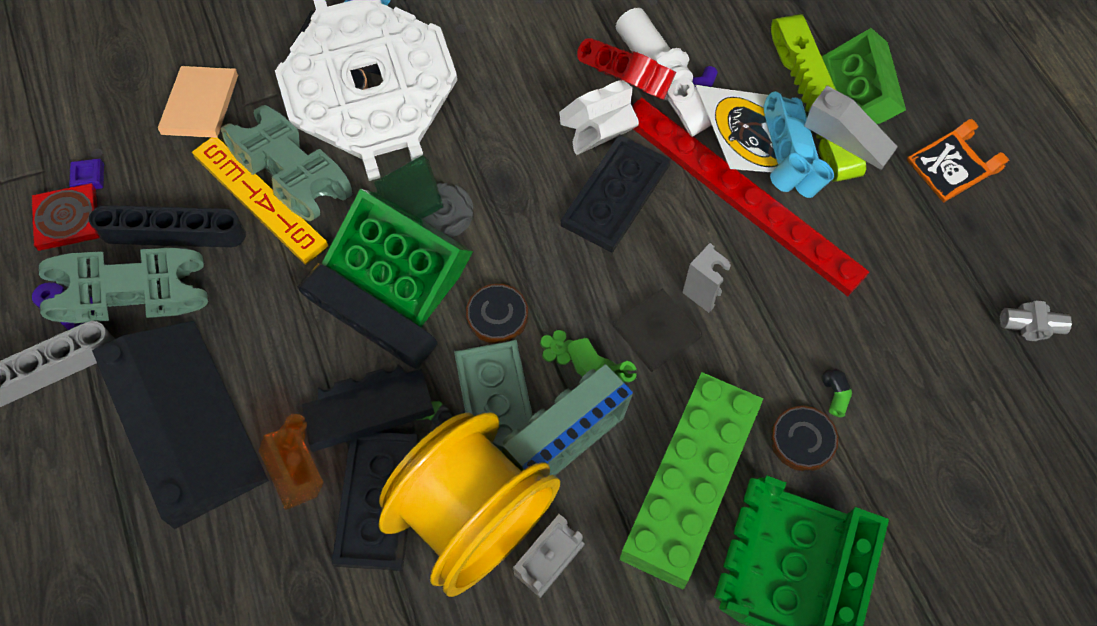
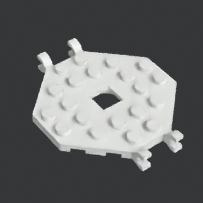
(373, 120)

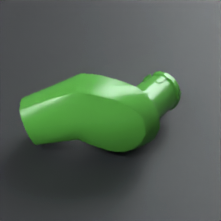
(586, 358)

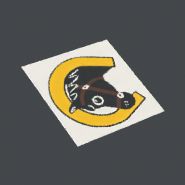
(740, 127)

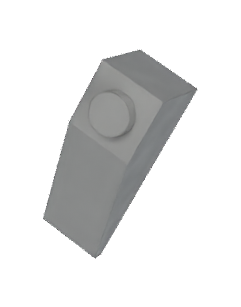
(849, 127)

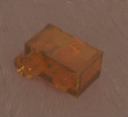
(291, 463)

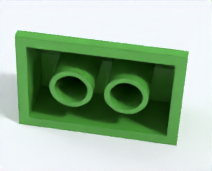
(867, 75)

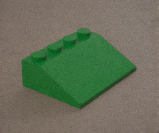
(396, 256)

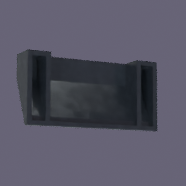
(179, 421)

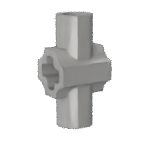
(1035, 321)

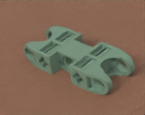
(296, 175)
(122, 285)

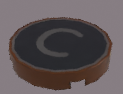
(497, 313)
(804, 438)

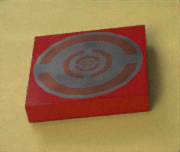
(63, 216)

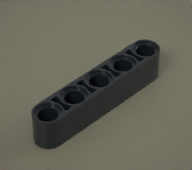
(148, 226)
(368, 316)

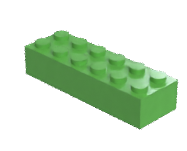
(691, 481)

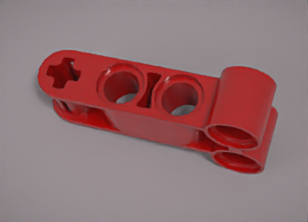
(627, 66)

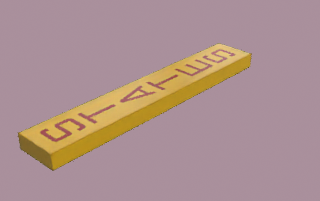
(260, 200)

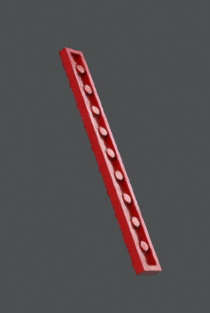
(749, 199)

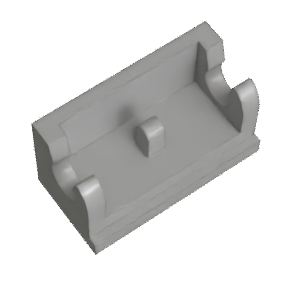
(702, 282)
(548, 556)

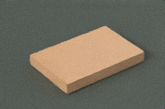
(198, 102)

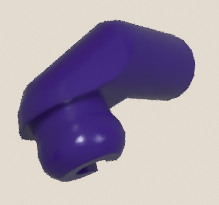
(708, 77)

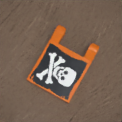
(952, 165)

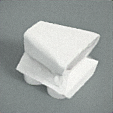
(600, 116)

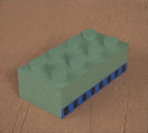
(572, 423)

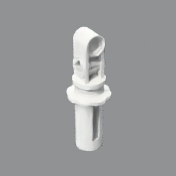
(682, 95)

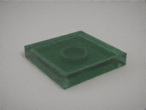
(412, 188)

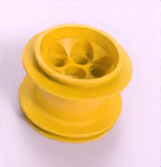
(465, 499)

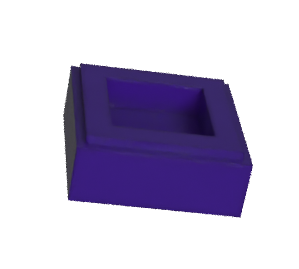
(87, 172)

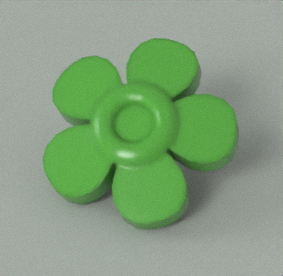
(556, 347)

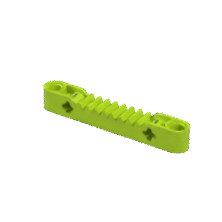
(802, 57)

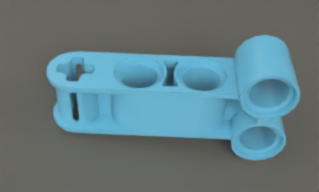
(794, 148)

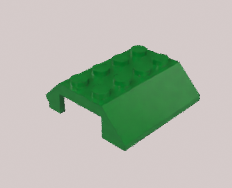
(799, 561)

